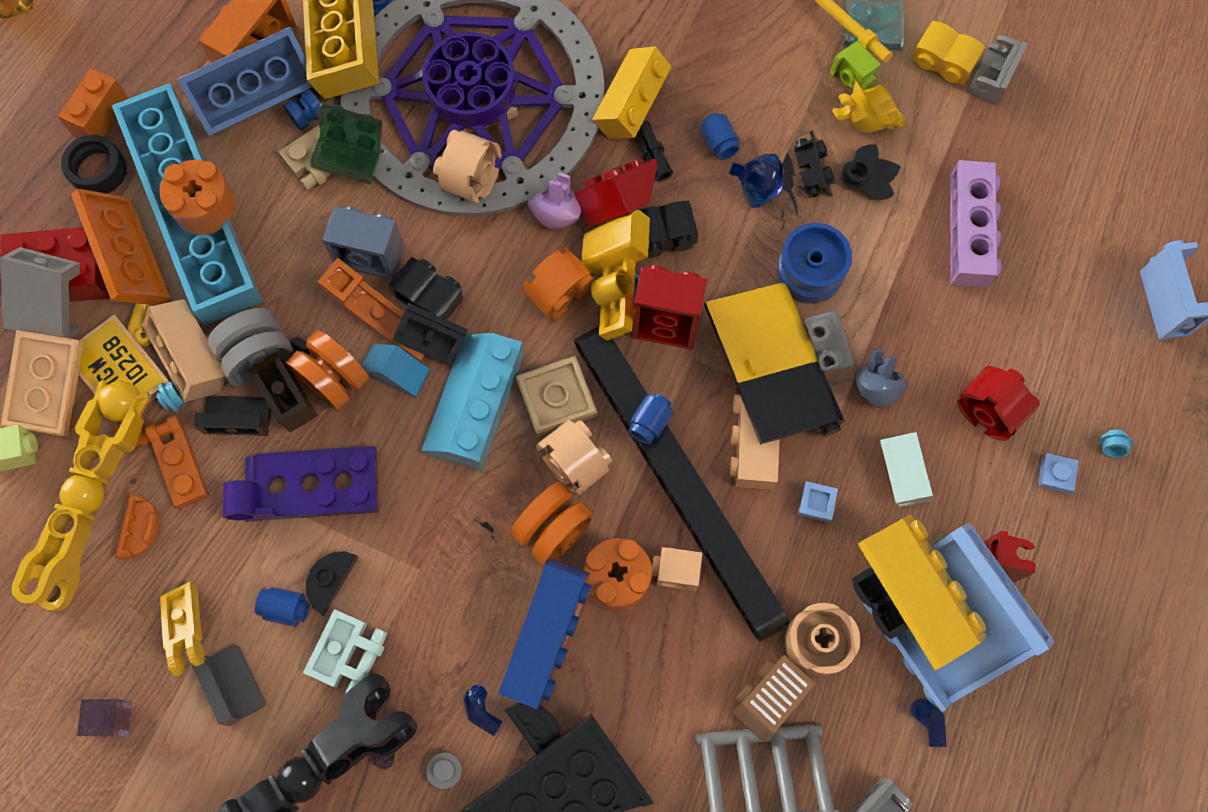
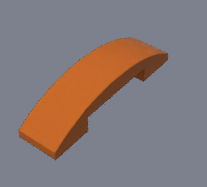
(364, 302)

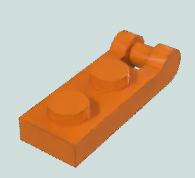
(177, 462)

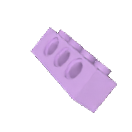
(965, 265)

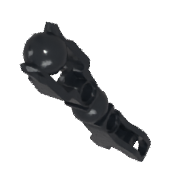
(332, 751)

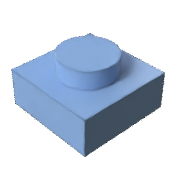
(1058, 473)
(817, 502)

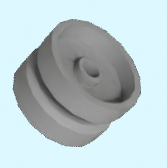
(246, 341)

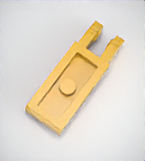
(181, 627)

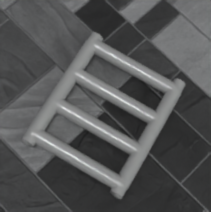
(742, 739)

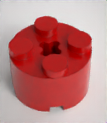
(998, 402)

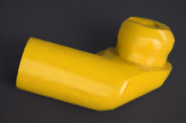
(135, 324)

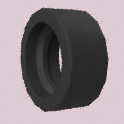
(85, 147)

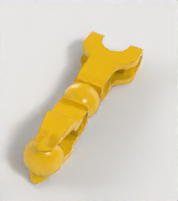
(59, 553)

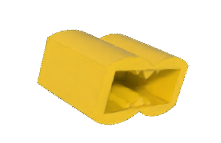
(948, 53)

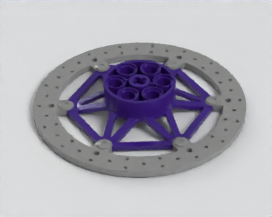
(482, 89)

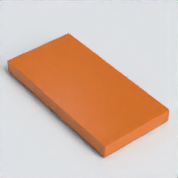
(120, 248)

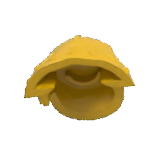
(870, 109)

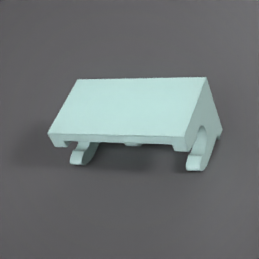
(906, 470)

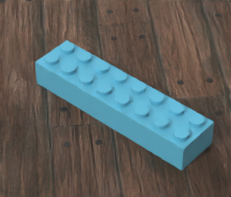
(209, 265)

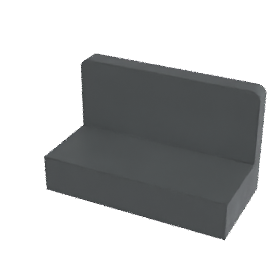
(229, 686)

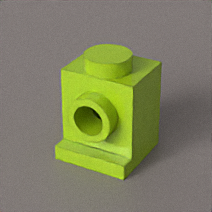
(856, 64)

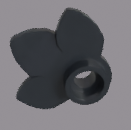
(874, 173)

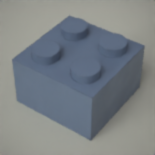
(364, 241)

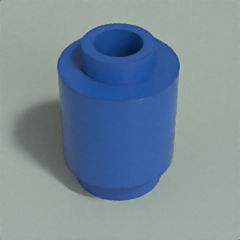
(720, 136)
(650, 418)
(282, 606)

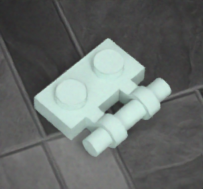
(336, 648)

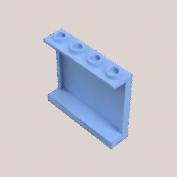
(1011, 624)

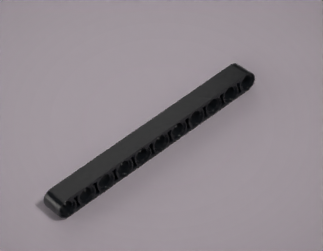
(686, 491)

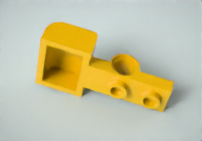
(613, 253)

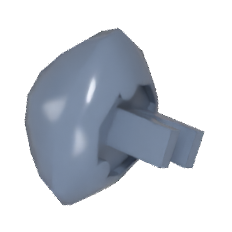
(879, 381)

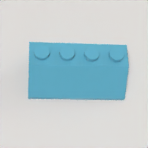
(474, 399)

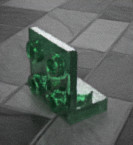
(347, 143)

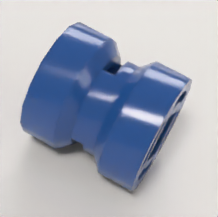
(303, 109)

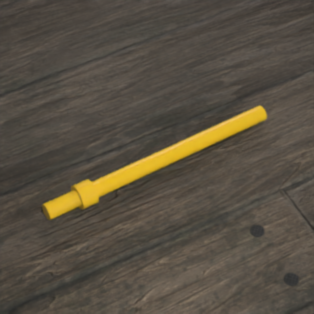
(867, 38)

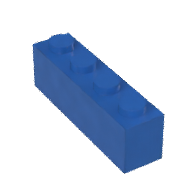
(544, 634)

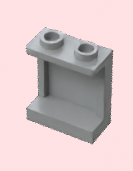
(37, 292)

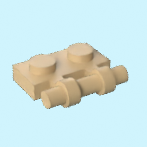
(298, 157)

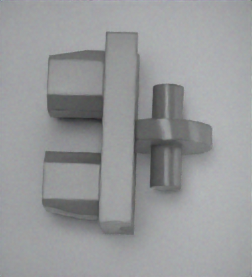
(829, 340)

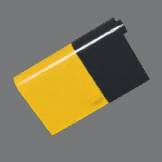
(774, 364)

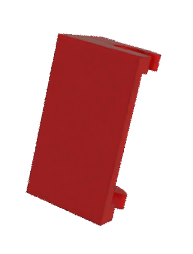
(1004, 550)

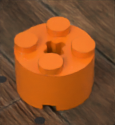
(197, 196)
(557, 283)
(627, 558)

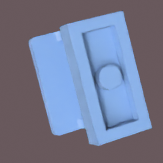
(1171, 292)

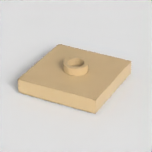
(556, 395)

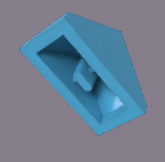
(395, 368)

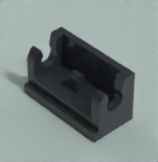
(429, 334)

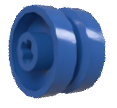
(814, 262)

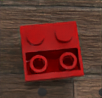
(618, 192)

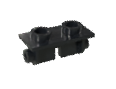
(812, 154)

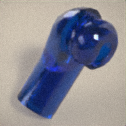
(476, 710)
(932, 719)

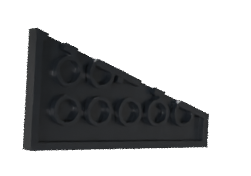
(569, 775)

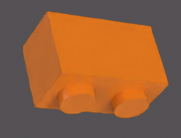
(90, 106)

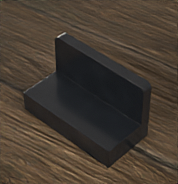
(234, 416)

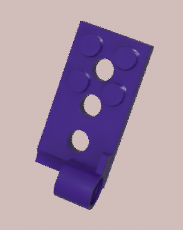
(253, 500)

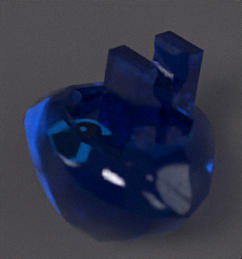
(760, 179)

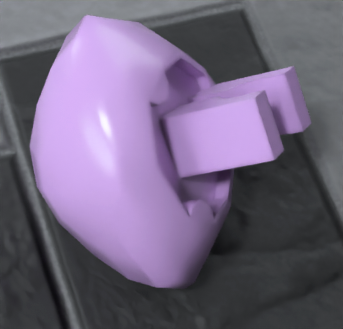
(556, 206)

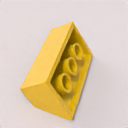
(924, 591)

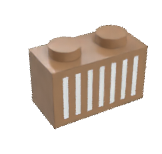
(773, 697)

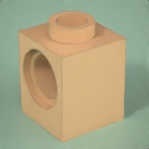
(677, 568)

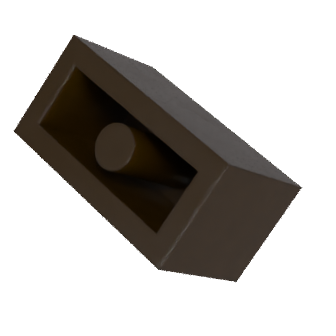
(283, 392)

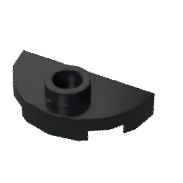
(327, 578)
(535, 725)

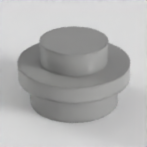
(444, 770)

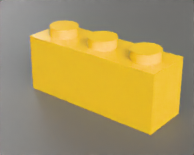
(632, 93)

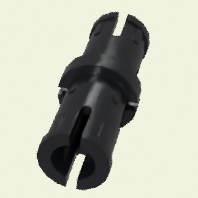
(653, 150)

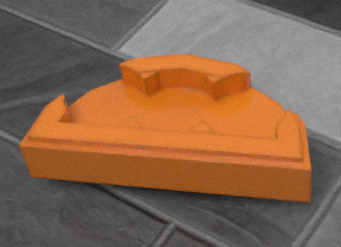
(138, 528)

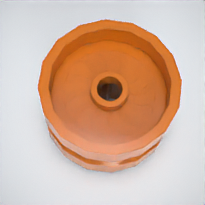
(331, 366)
(551, 523)

